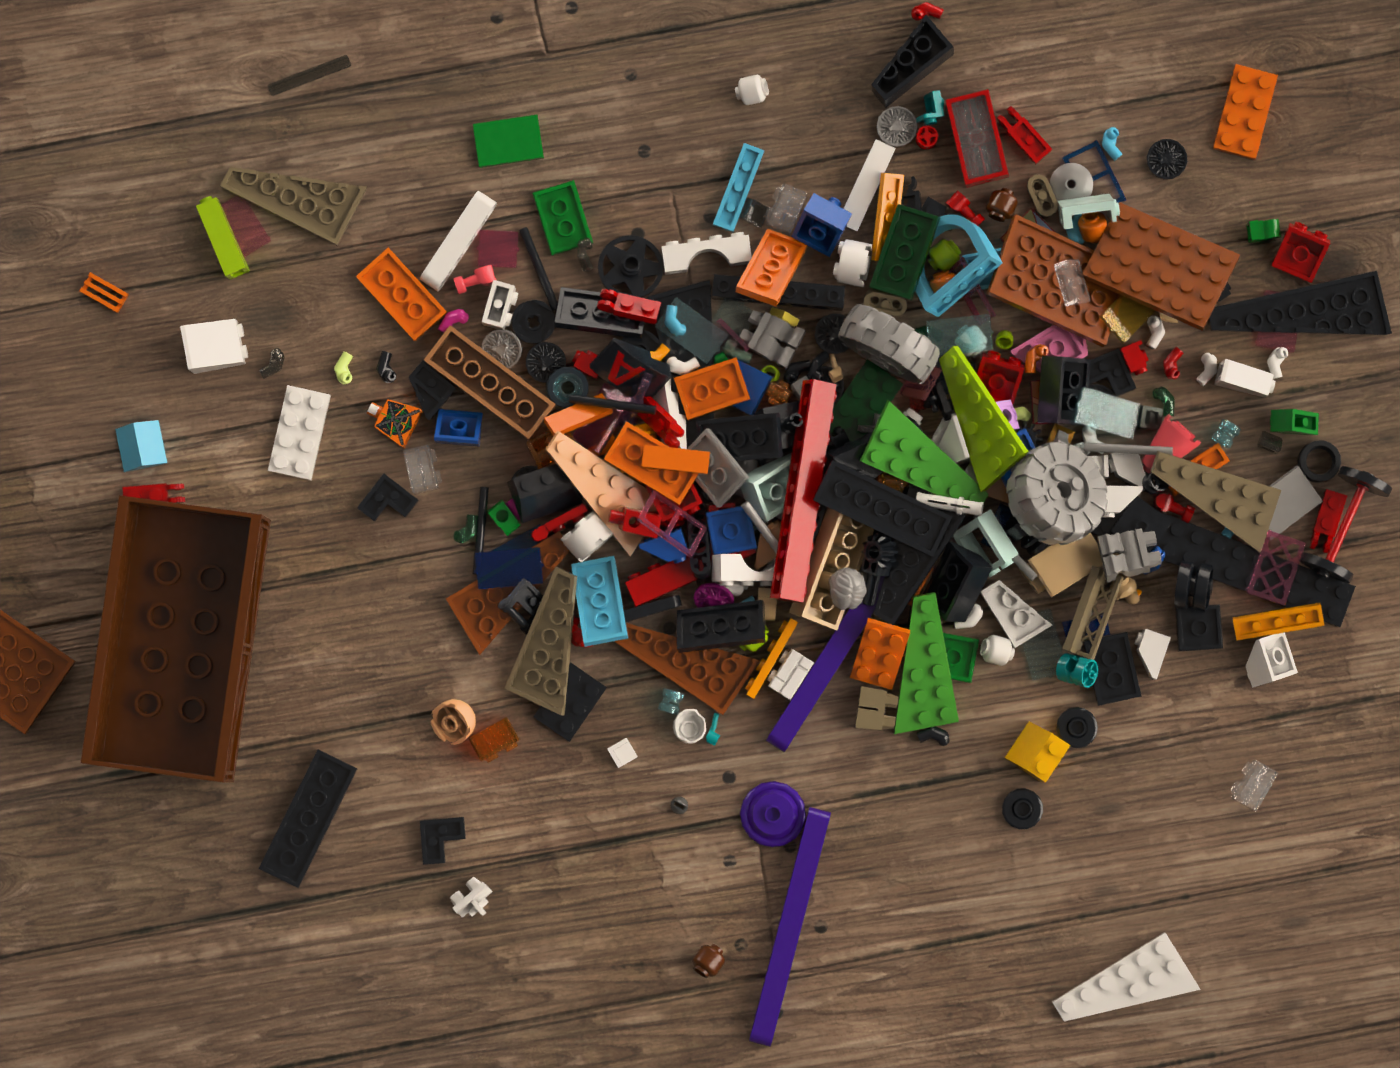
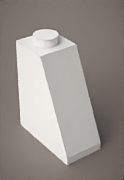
(1244, 378)

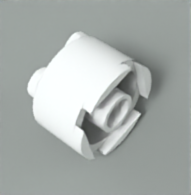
(853, 262)
(587, 536)

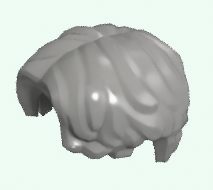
(847, 588)

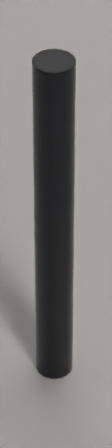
(539, 268)
(612, 404)
(481, 523)

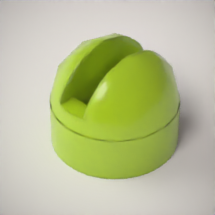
(1004, 339)
(769, 368)

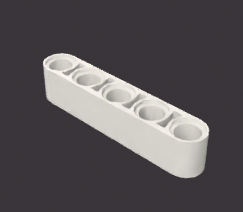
(458, 241)

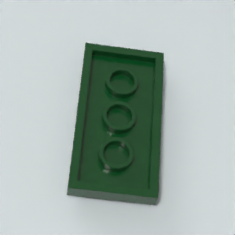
(904, 252)
(863, 398)

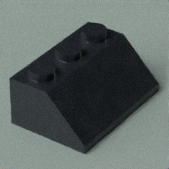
(1061, 388)
(543, 493)
(958, 581)

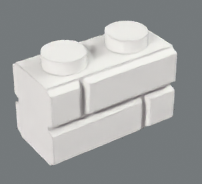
(790, 673)

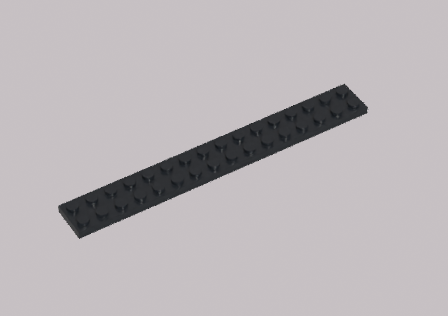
(1236, 563)

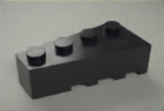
(913, 61)
(852, 451)

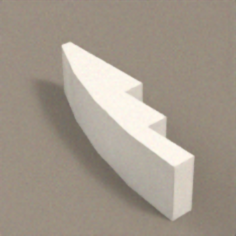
(868, 182)
(669, 402)

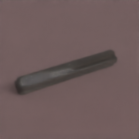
(309, 75)

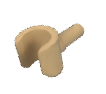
(836, 373)

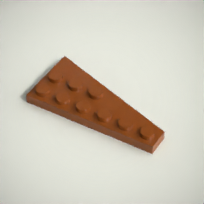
(479, 608)
(707, 674)

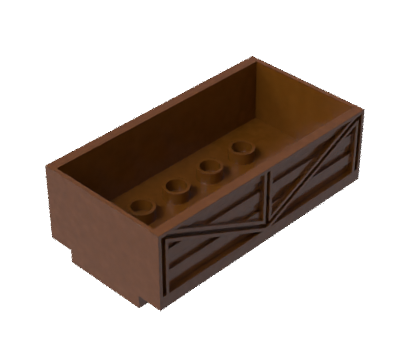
(176, 639)

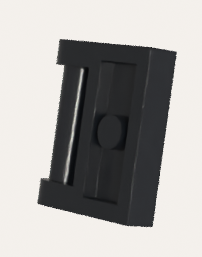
(528, 598)

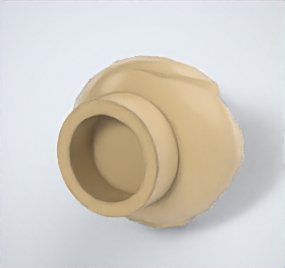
(1128, 590)

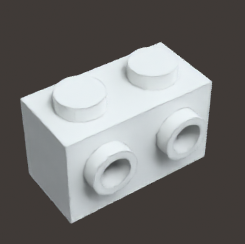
(499, 304)

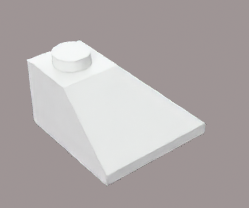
(954, 443)
(1270, 660)

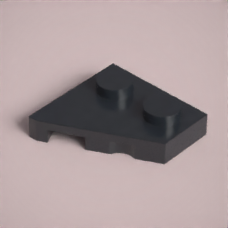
(430, 389)

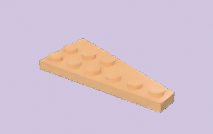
(600, 485)

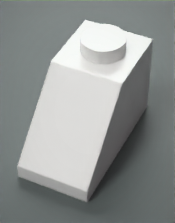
(1127, 468)
(1119, 498)
(1151, 650)

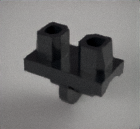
(946, 406)

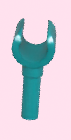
(712, 737)

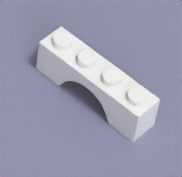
(734, 249)
(732, 568)

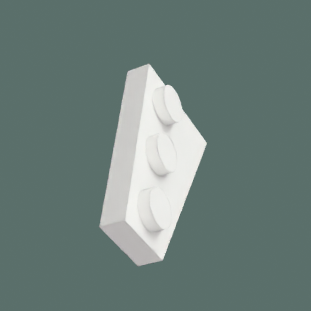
(1015, 617)

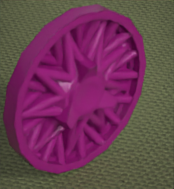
(712, 595)

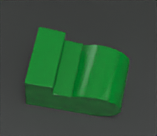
(1263, 230)
(504, 517)

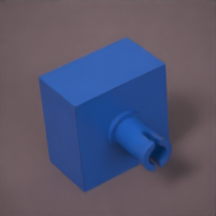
(822, 224)

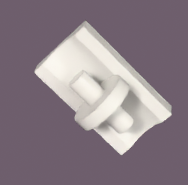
(473, 901)

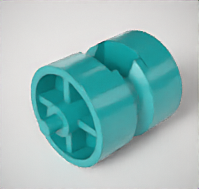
(1077, 670)

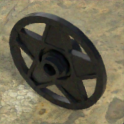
(631, 266)

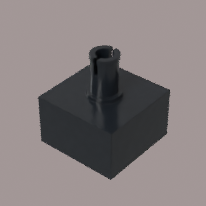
(788, 421)

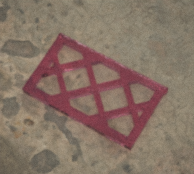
(1293, 561)

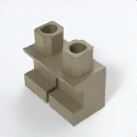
(878, 700)

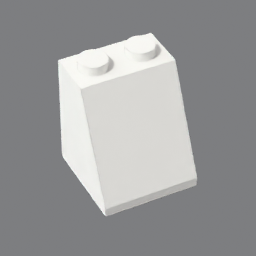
(213, 345)

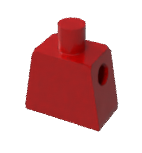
(622, 519)

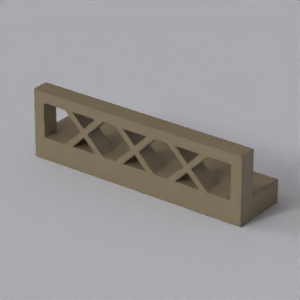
(1085, 611)

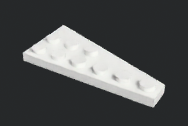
(1140, 977)

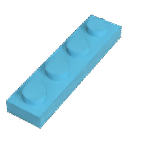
(738, 187)

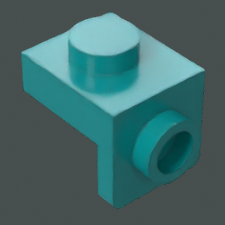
(934, 108)

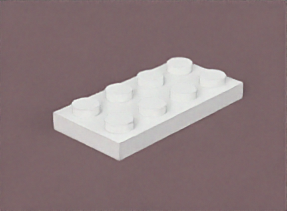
(299, 432)

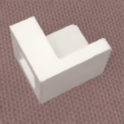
(622, 752)

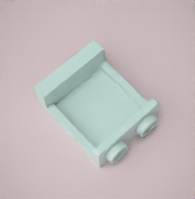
(1087, 205)

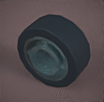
(558, 377)

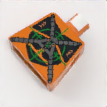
(395, 420)

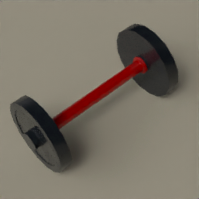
(1364, 482)

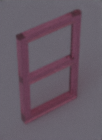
(962, 261)
(665, 535)

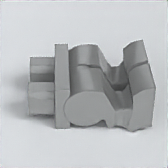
(766, 335)
(1132, 550)

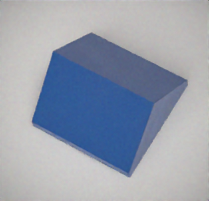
(458, 427)

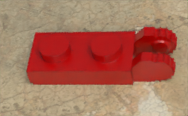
(1025, 136)
(629, 306)
(662, 423)
(154, 492)
(1328, 518)
(558, 523)

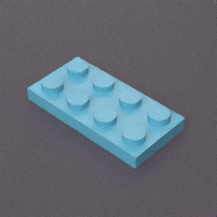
(599, 601)

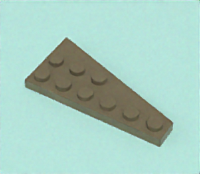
(309, 203)
(1231, 500)
(544, 658)

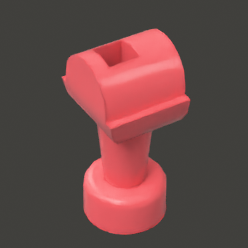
(482, 276)

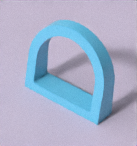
(966, 279)

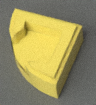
(793, 321)

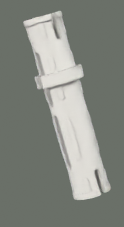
(976, 508)

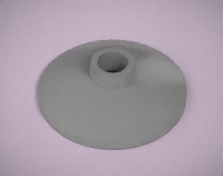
(1069, 172)

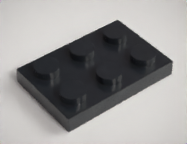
(1116, 670)
(581, 698)

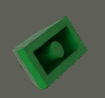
(1294, 422)

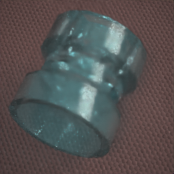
(1226, 433)
(670, 696)

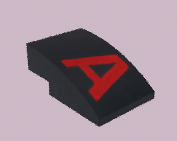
(624, 367)

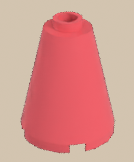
(1171, 435)

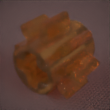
(778, 393)

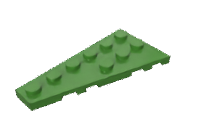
(910, 455)
(926, 681)

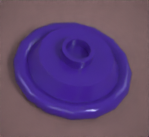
(772, 814)

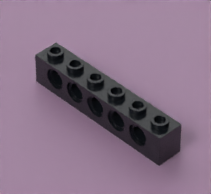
(796, 294)

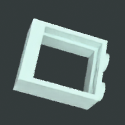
(994, 535)

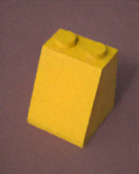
(1037, 752)

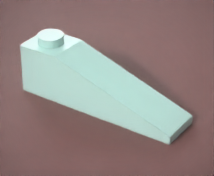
(767, 487)

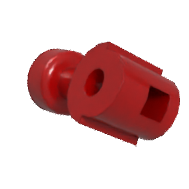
(959, 204)
(1165, 503)

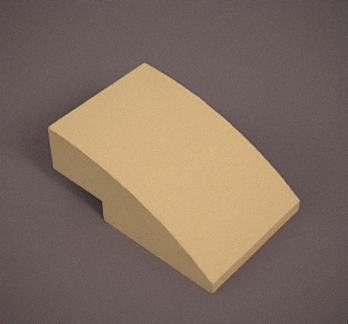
(1066, 564)

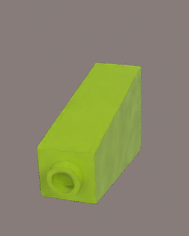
(222, 238)

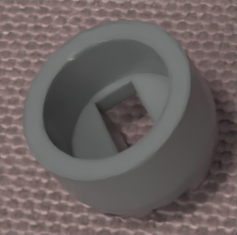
(676, 809)

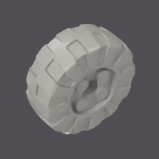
(889, 343)
(1057, 493)

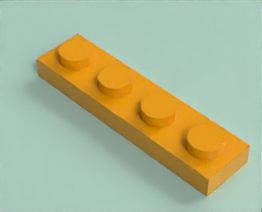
(888, 198)
(1278, 621)
(766, 665)

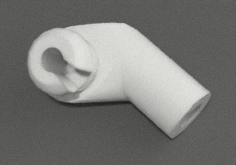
(1157, 331)
(682, 368)

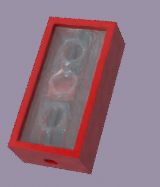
(977, 138)

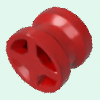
(926, 132)

